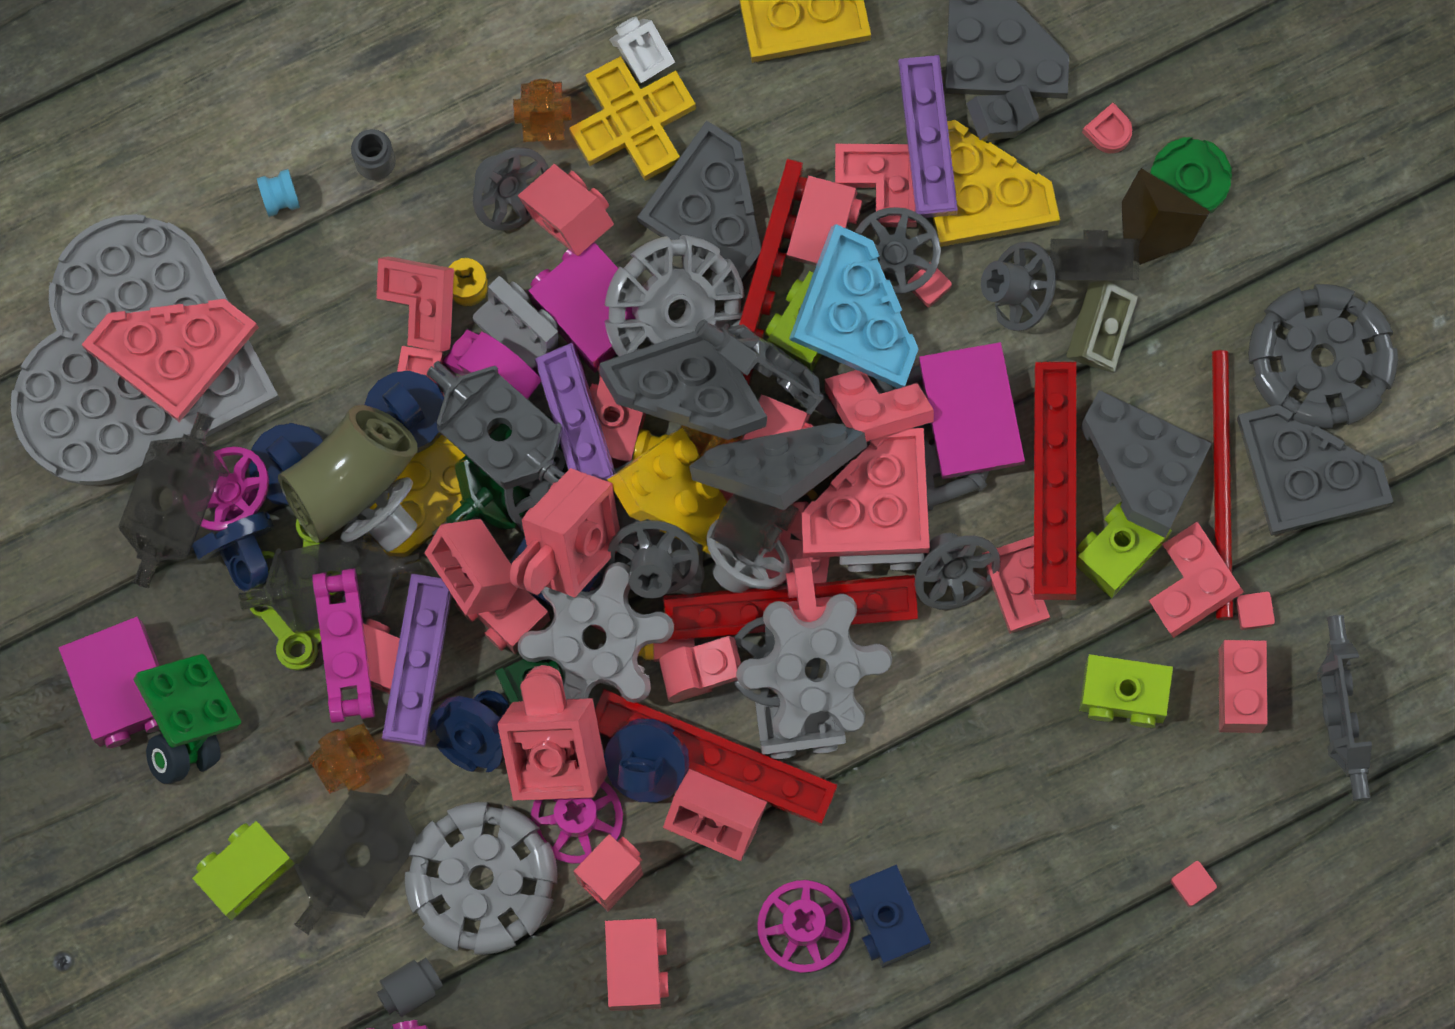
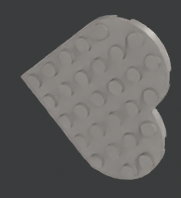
(73, 408)

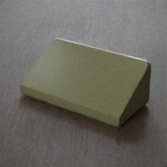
(1102, 326)

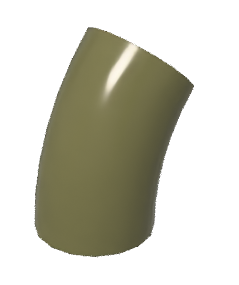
(347, 470)

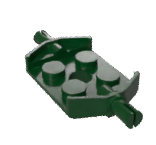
(481, 494)

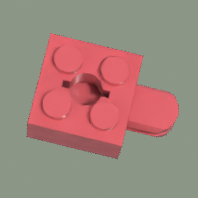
(567, 535)
(536, 739)

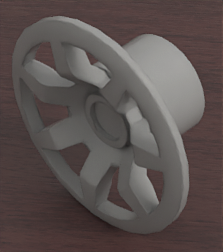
(388, 521)
(739, 573)

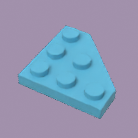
(855, 312)

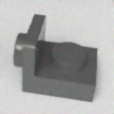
(1003, 114)

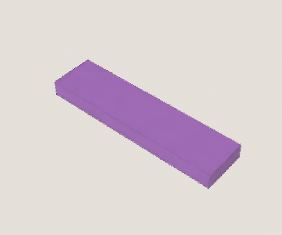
(927, 136)
(574, 409)
(417, 661)

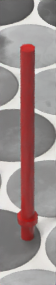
(1222, 471)

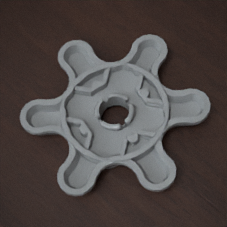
(625, 632)
(793, 648)

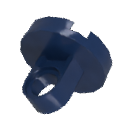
(412, 401)
(280, 450)
(239, 549)
(470, 730)
(646, 760)

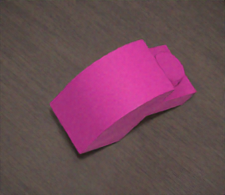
(482, 351)

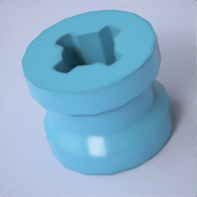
(278, 192)

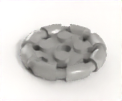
(670, 283)
(476, 852)

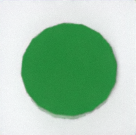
(1195, 170)

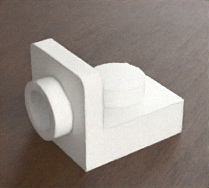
(642, 48)

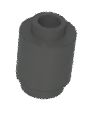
(370, 144)
(409, 987)

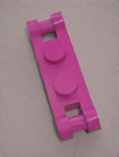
(343, 646)

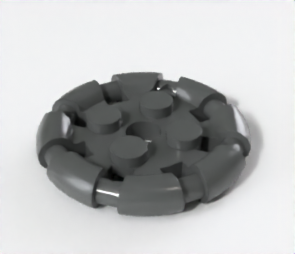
(1340, 339)

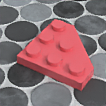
(171, 349)
(873, 503)

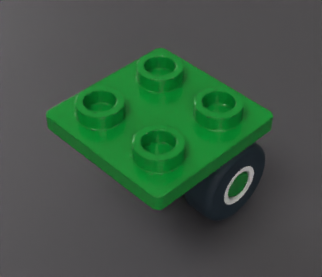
(190, 712)

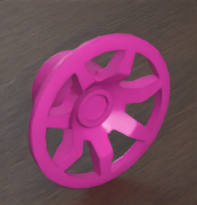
(236, 495)
(576, 819)
(803, 925)

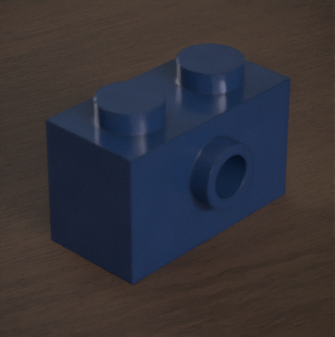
(887, 916)

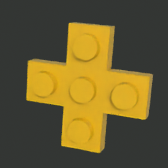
(632, 118)

